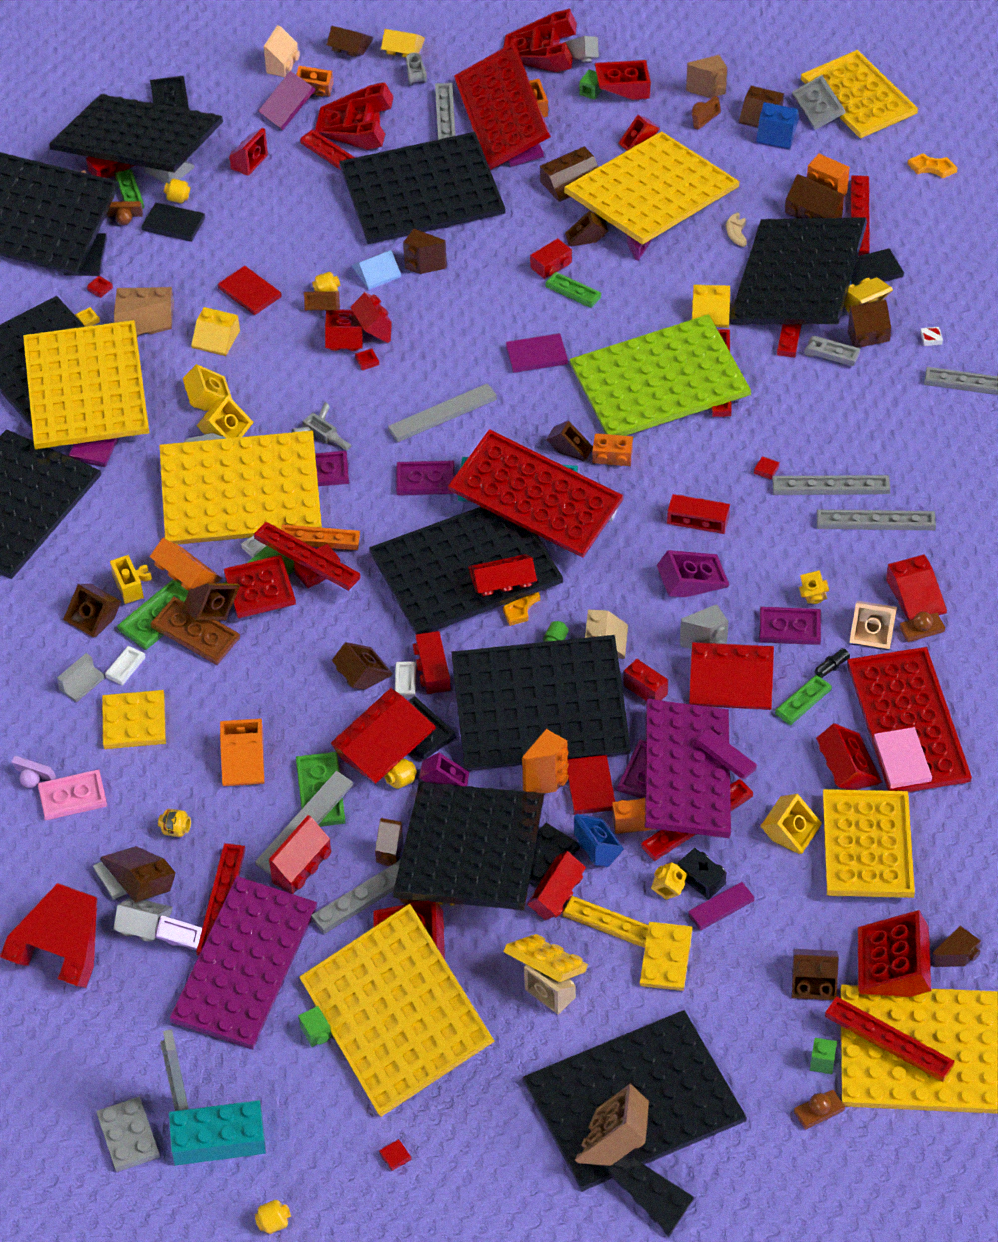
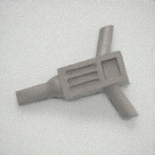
(322, 429)

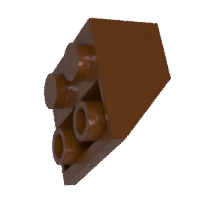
(814, 974)

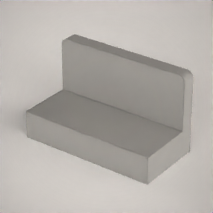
(80, 678)

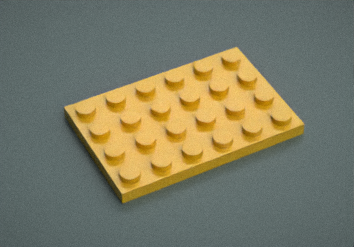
(864, 93)
(868, 843)

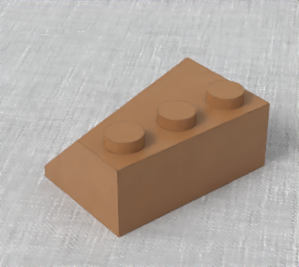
(149, 307)
(616, 1128)

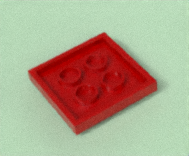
(262, 586)

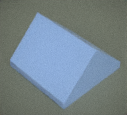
(377, 269)

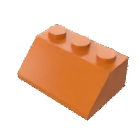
(182, 565)
(545, 764)

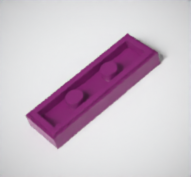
(726, 754)
(721, 906)

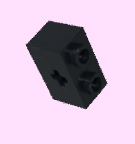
(703, 873)

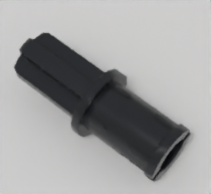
(832, 663)

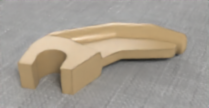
(734, 227)

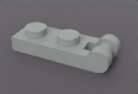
(832, 350)

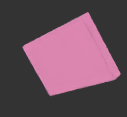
(902, 757)
(72, 794)

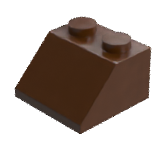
(348, 40)
(754, 102)
(424, 252)
(869, 324)
(211, 601)
(91, 609)
(360, 666)

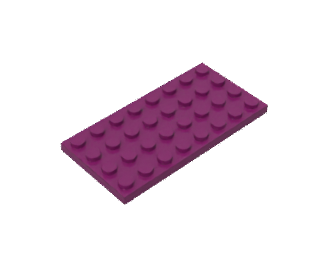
(682, 781)
(244, 962)

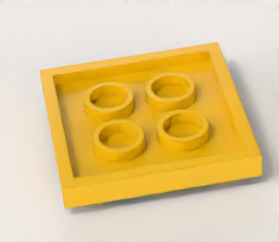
(134, 719)
(546, 957)

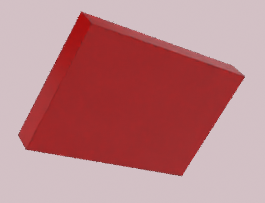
(249, 290)
(590, 784)

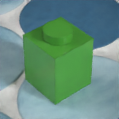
(589, 85)
(315, 1026)
(823, 1055)

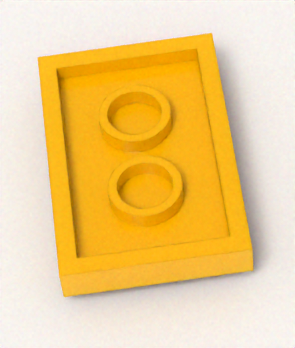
(666, 956)

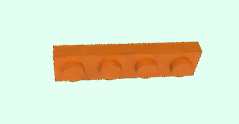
(320, 536)

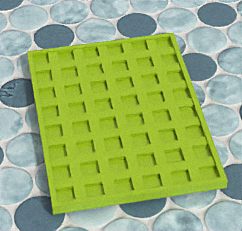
(659, 377)

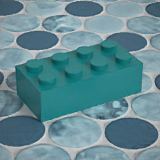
(217, 1132)

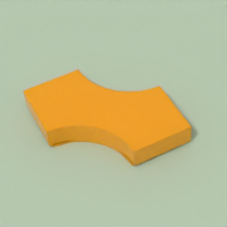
(940, 166)
(517, 610)

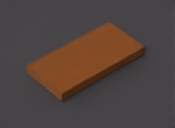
(204, 637)

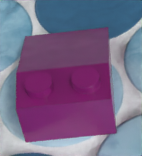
(691, 573)

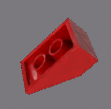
(625, 78)
(343, 330)
(915, 586)

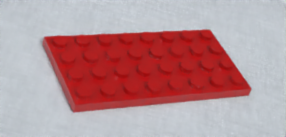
(502, 106)
(536, 493)
(903, 693)

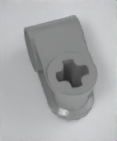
(415, 69)

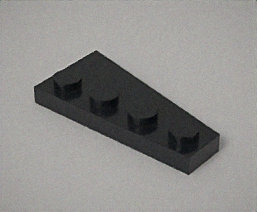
(654, 1193)

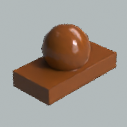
(704, 112)
(124, 211)
(321, 300)
(922, 626)
(819, 1109)

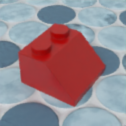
(249, 153)
(373, 316)

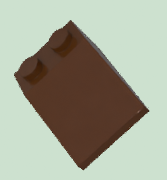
(140, 872)

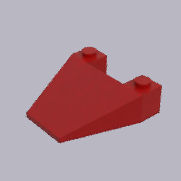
(540, 40)
(352, 116)
(61, 925)

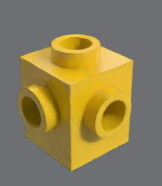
(813, 587)
(669, 880)

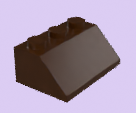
(565, 170)
(813, 200)

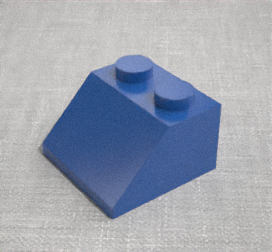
(777, 125)
(596, 840)

